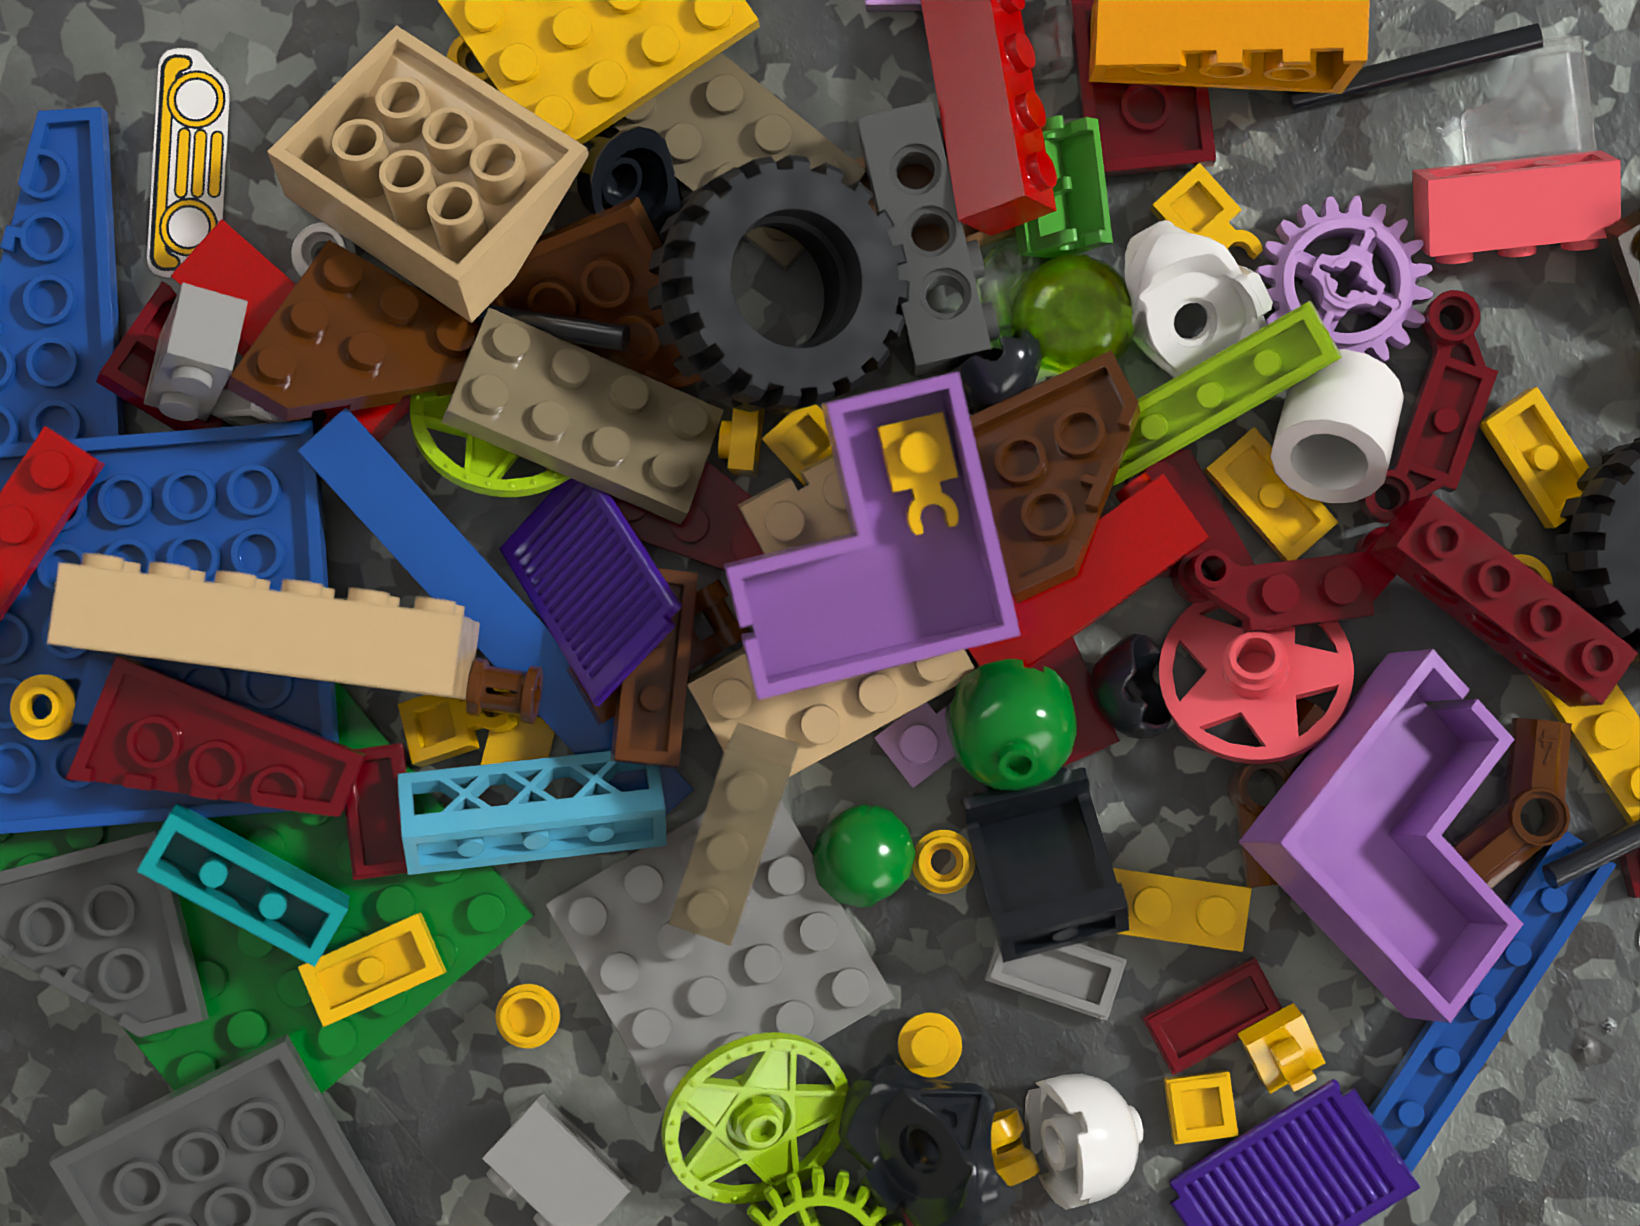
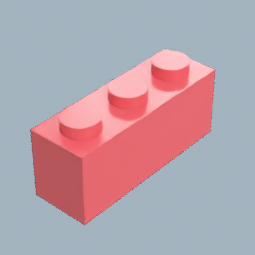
(1516, 205)

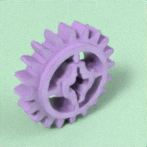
(1367, 291)

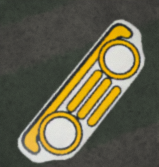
(186, 157)

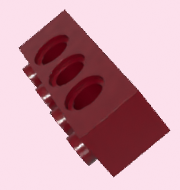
(1503, 602)

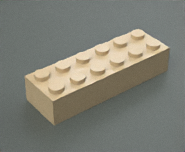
(261, 630)

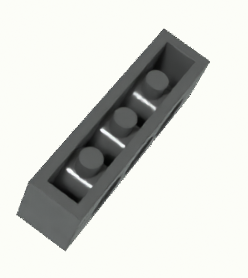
(933, 338)

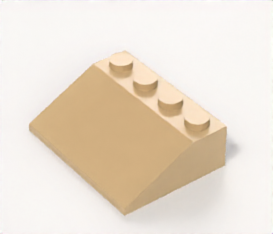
(429, 171)

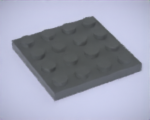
(225, 1152)

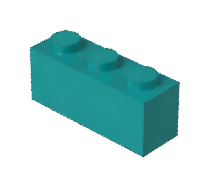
(245, 884)

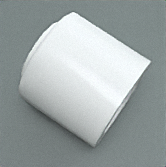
(1339, 430)

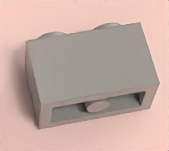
(195, 353)
(556, 1169)

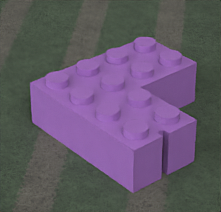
(880, 590)
(1365, 844)

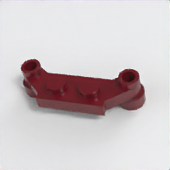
(1444, 411)
(1287, 591)

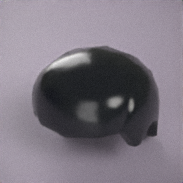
(1003, 374)
(1127, 690)

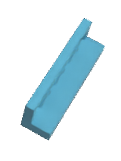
(534, 822)

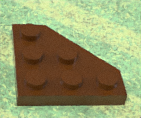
(602, 274)
(352, 341)
(1051, 468)

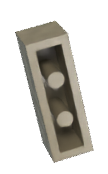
(733, 833)

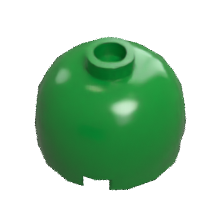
(1011, 724)

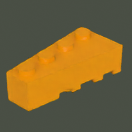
(1230, 43)

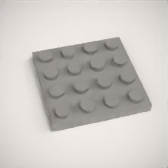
(684, 995)

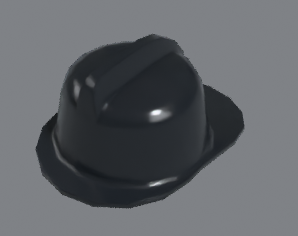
(627, 167)

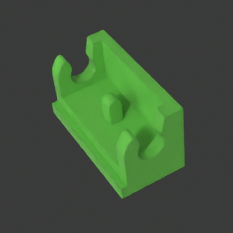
(1079, 194)

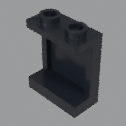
(1044, 865)

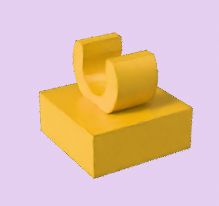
(1282, 1050)

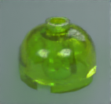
(1074, 311)

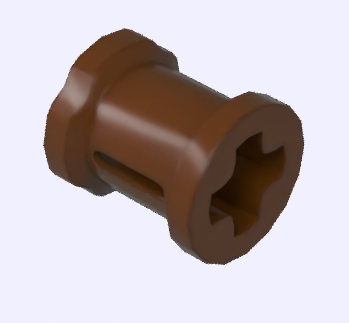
(483, 697)

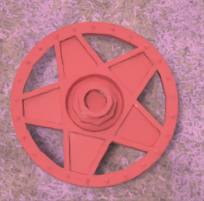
(1253, 679)

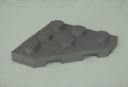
(104, 935)

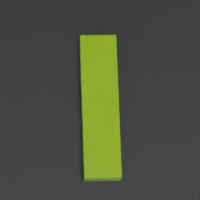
(1228, 386)

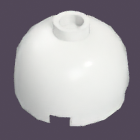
(1085, 1137)

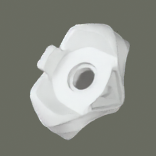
(1179, 268)

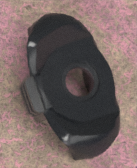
(925, 1146)

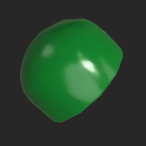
(863, 855)

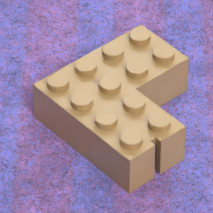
(830, 713)

